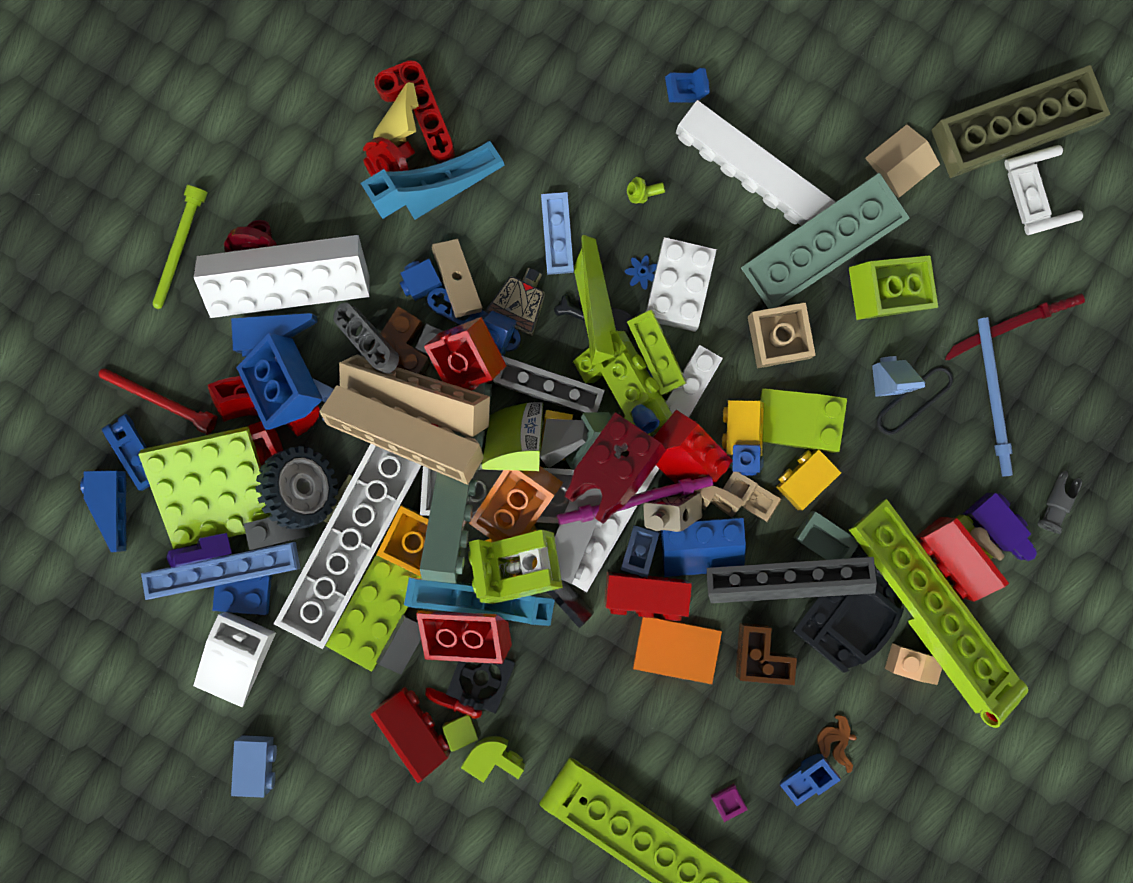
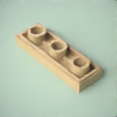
(454, 266)

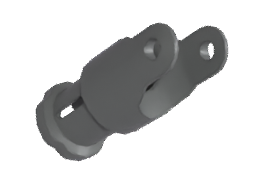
(1059, 503)

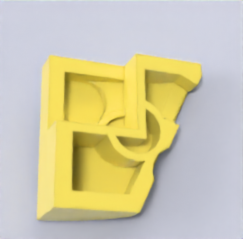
(399, 119)

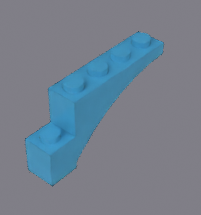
(430, 186)
(462, 598)

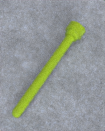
(194, 198)

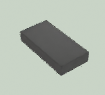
(400, 645)

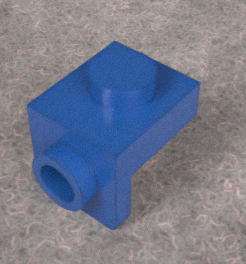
(687, 86)
(747, 459)

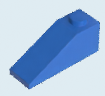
(251, 330)
(106, 500)

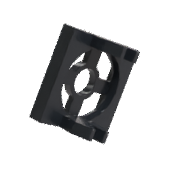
(489, 703)

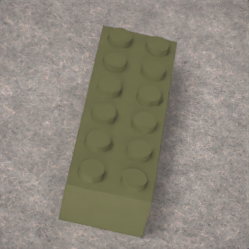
(1020, 121)

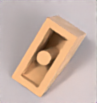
(913, 664)

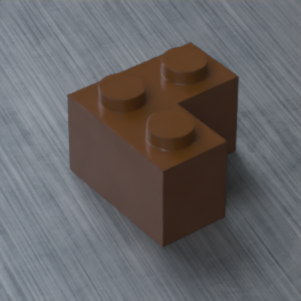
(400, 334)
(756, 661)

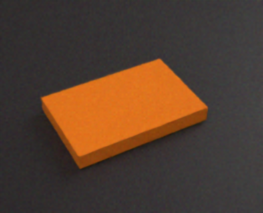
(677, 650)

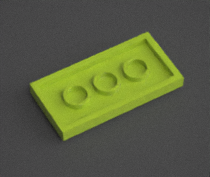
(372, 613)

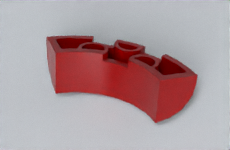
(234, 401)

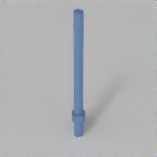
(1003, 448)

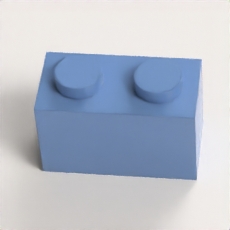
(253, 766)

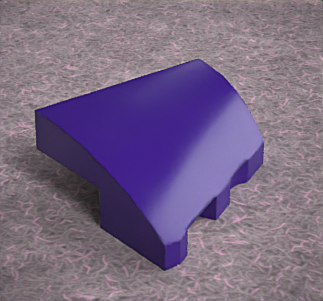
(206, 549)

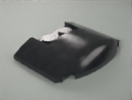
(851, 627)

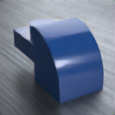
(811, 777)

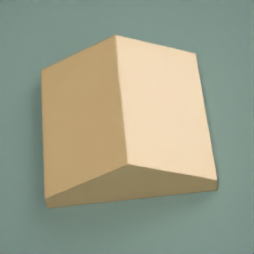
(903, 160)

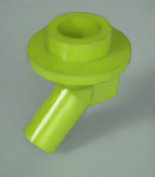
(639, 192)

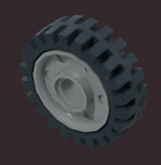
(280, 493)

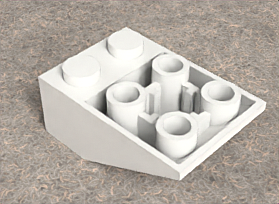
(233, 657)

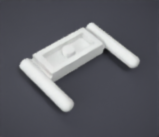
(1031, 194)

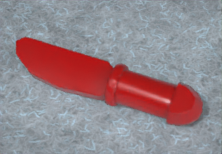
(451, 702)

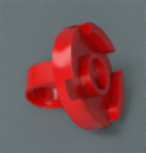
(385, 155)

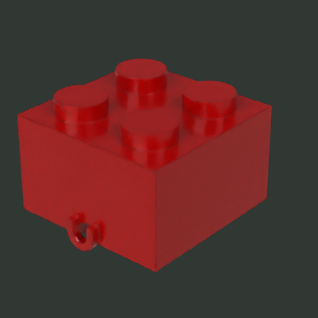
(466, 355)

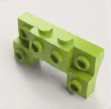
(627, 379)

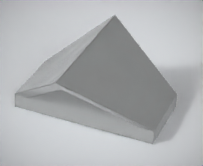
(561, 439)

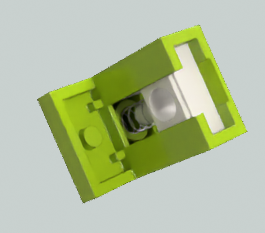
(494, 571)

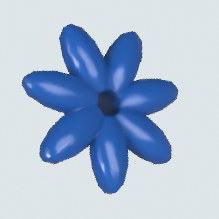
(638, 276)

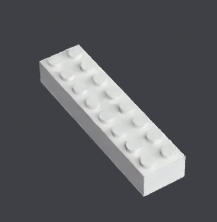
(347, 545)

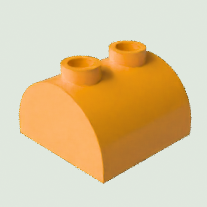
(405, 540)

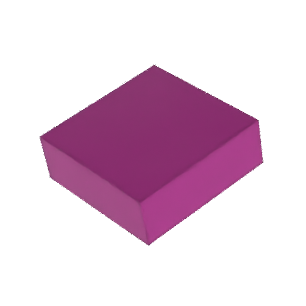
(729, 802)

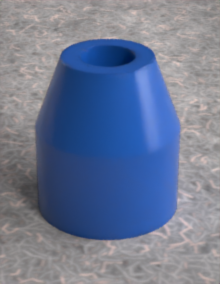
(644, 418)

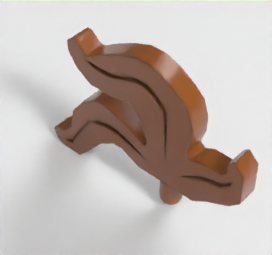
(842, 734)

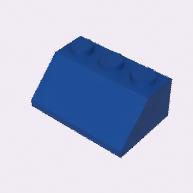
(278, 381)
(703, 546)

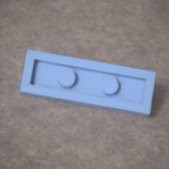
(557, 233)

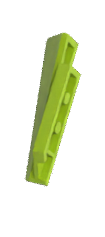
(594, 301)

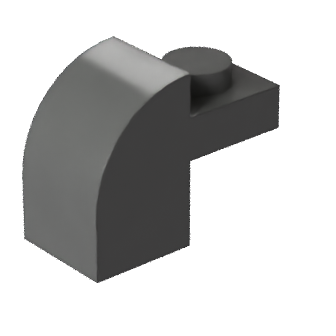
(267, 533)

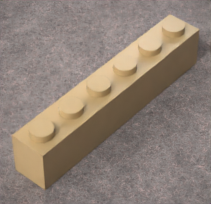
(419, 395)
(403, 434)

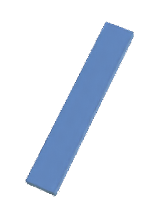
(221, 571)

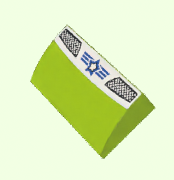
(514, 438)

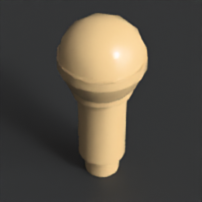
(982, 538)

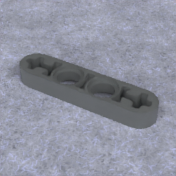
(365, 337)

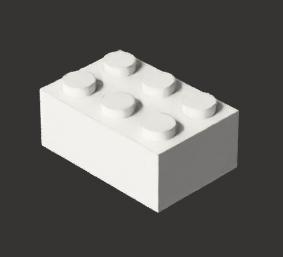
(681, 283)

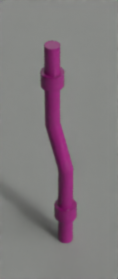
(683, 487)

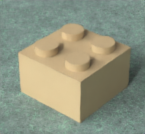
(781, 335)

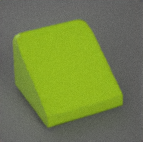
(459, 732)

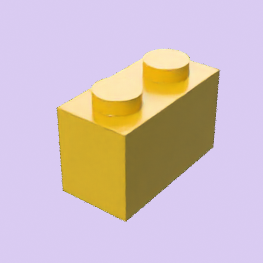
(743, 424)
(807, 479)

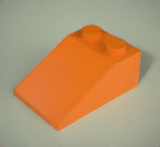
(515, 503)

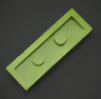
(657, 352)

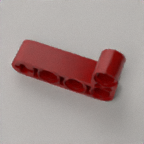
(424, 113)

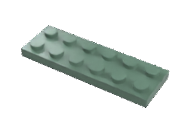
(825, 242)

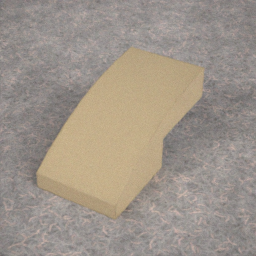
(720, 498)
(755, 498)

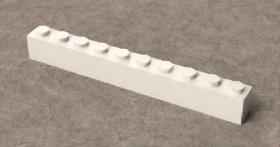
(684, 399)

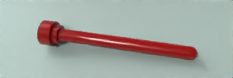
(203, 421)

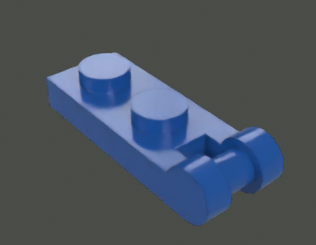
(128, 449)

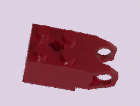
(615, 474)

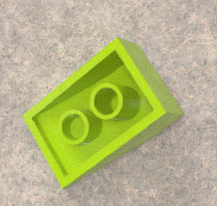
(893, 287)
(803, 420)

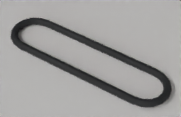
(921, 409)

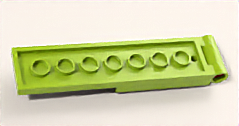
(940, 616)
(630, 830)

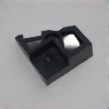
(572, 604)

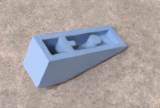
(895, 377)

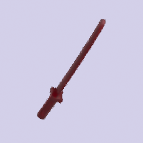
(1042, 311)

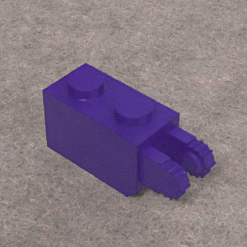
(1002, 525)

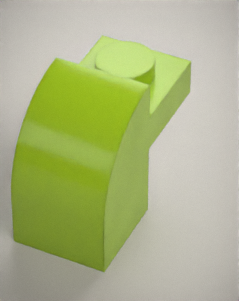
(491, 752)

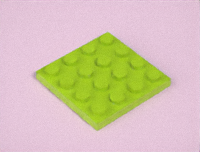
(205, 485)

